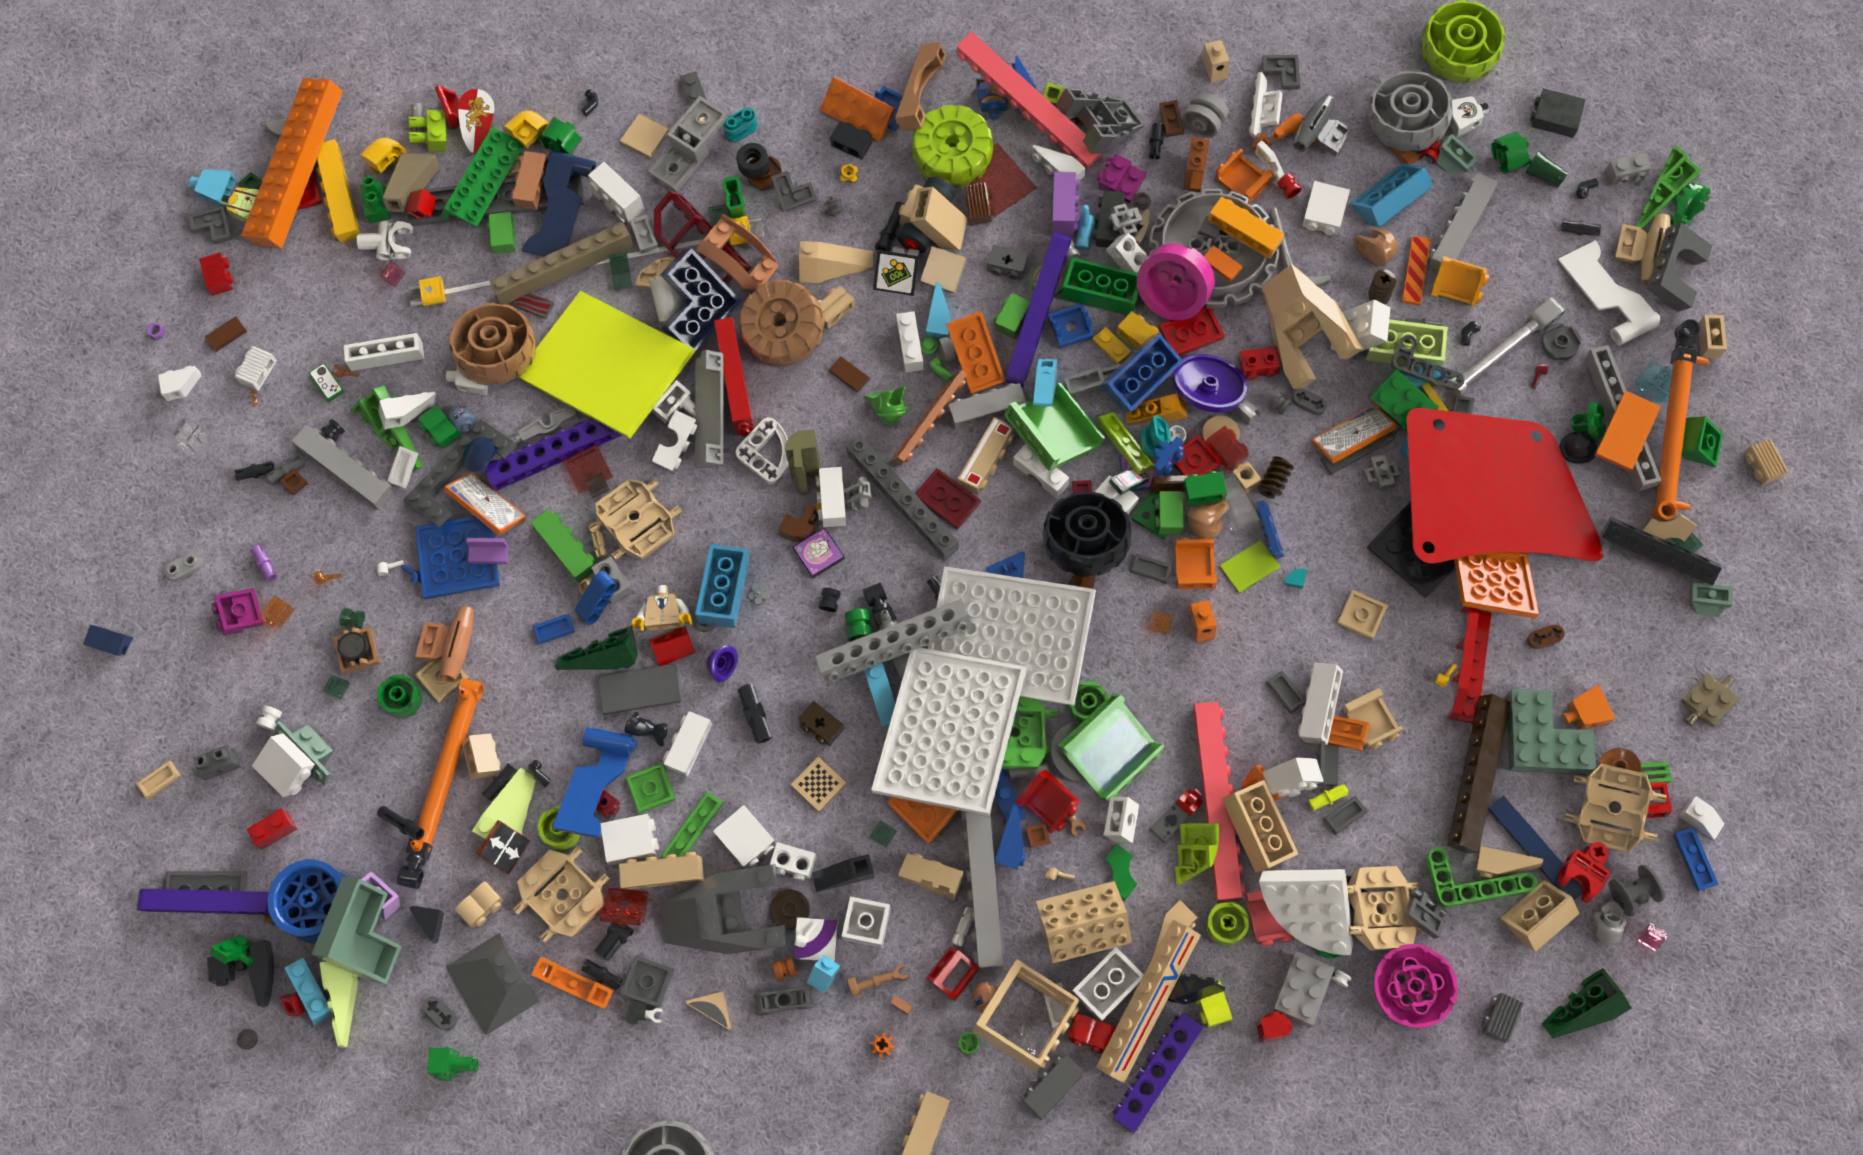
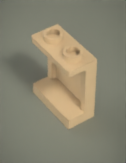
(1373, 710)

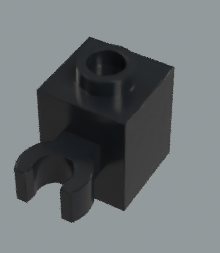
(223, 973)

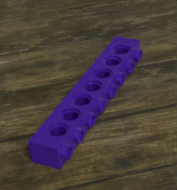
(551, 456)

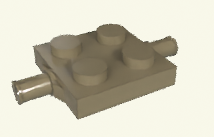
(1710, 699)

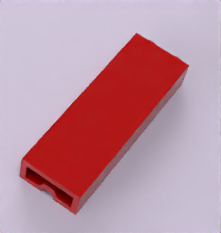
(734, 376)

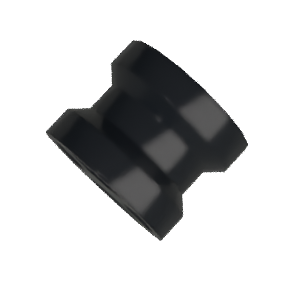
(332, 430)

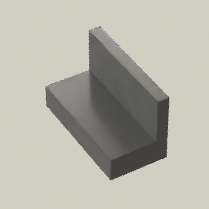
(1328, 764)

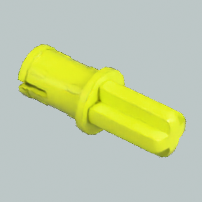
(1328, 797)

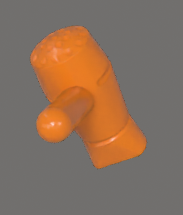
(1288, 127)

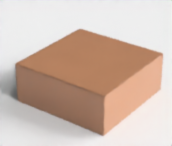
(901, 1005)

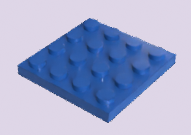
(445, 558)

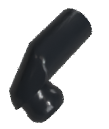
(592, 102)
(1583, 188)
(1471, 327)

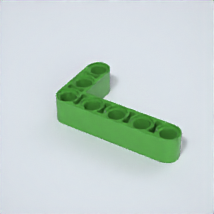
(1473, 888)

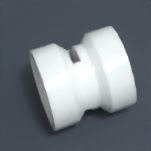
(1177, 431)
(268, 718)

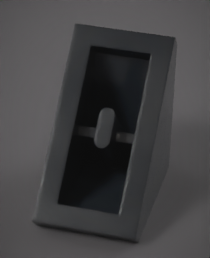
(429, 920)

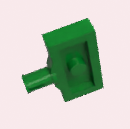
(233, 949)

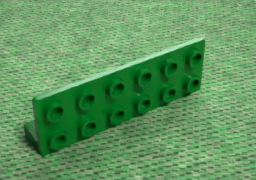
(483, 178)

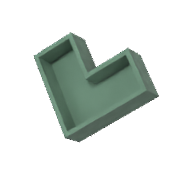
(1539, 747)
(348, 933)

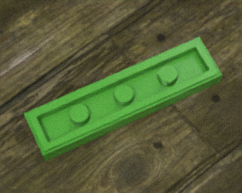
(693, 826)

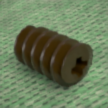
(1382, 286)
(1275, 477)

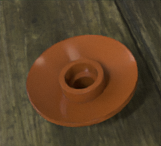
(1621, 758)

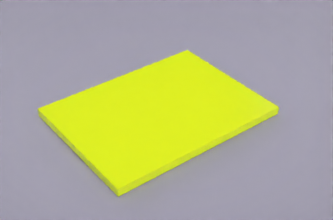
(606, 364)

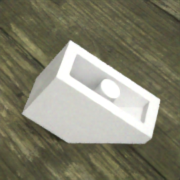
(1702, 817)

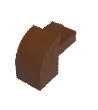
(799, 529)

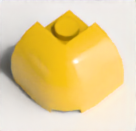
(525, 127)
(381, 154)

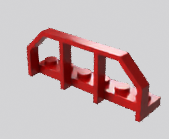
(1471, 672)

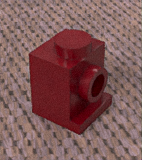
(610, 808)

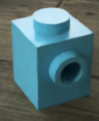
(823, 974)

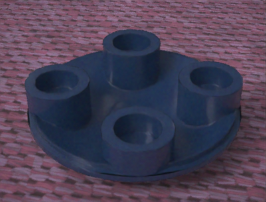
(478, 454)

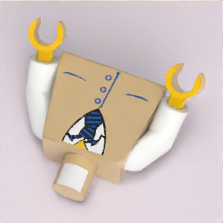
(662, 612)

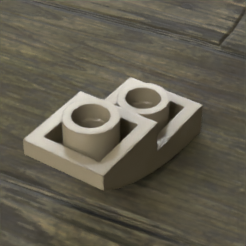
(1142, 228)

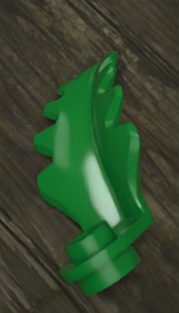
(1690, 203)

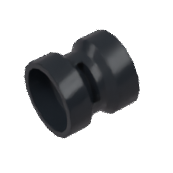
(829, 599)

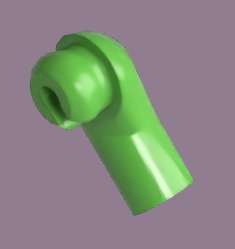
(940, 371)

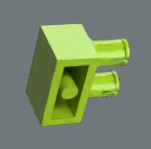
(436, 130)

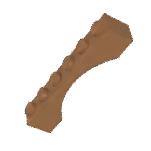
(928, 62)

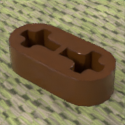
(1544, 632)

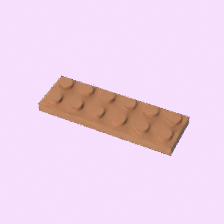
(925, 423)

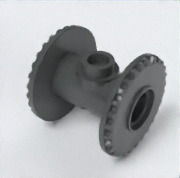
(1638, 892)

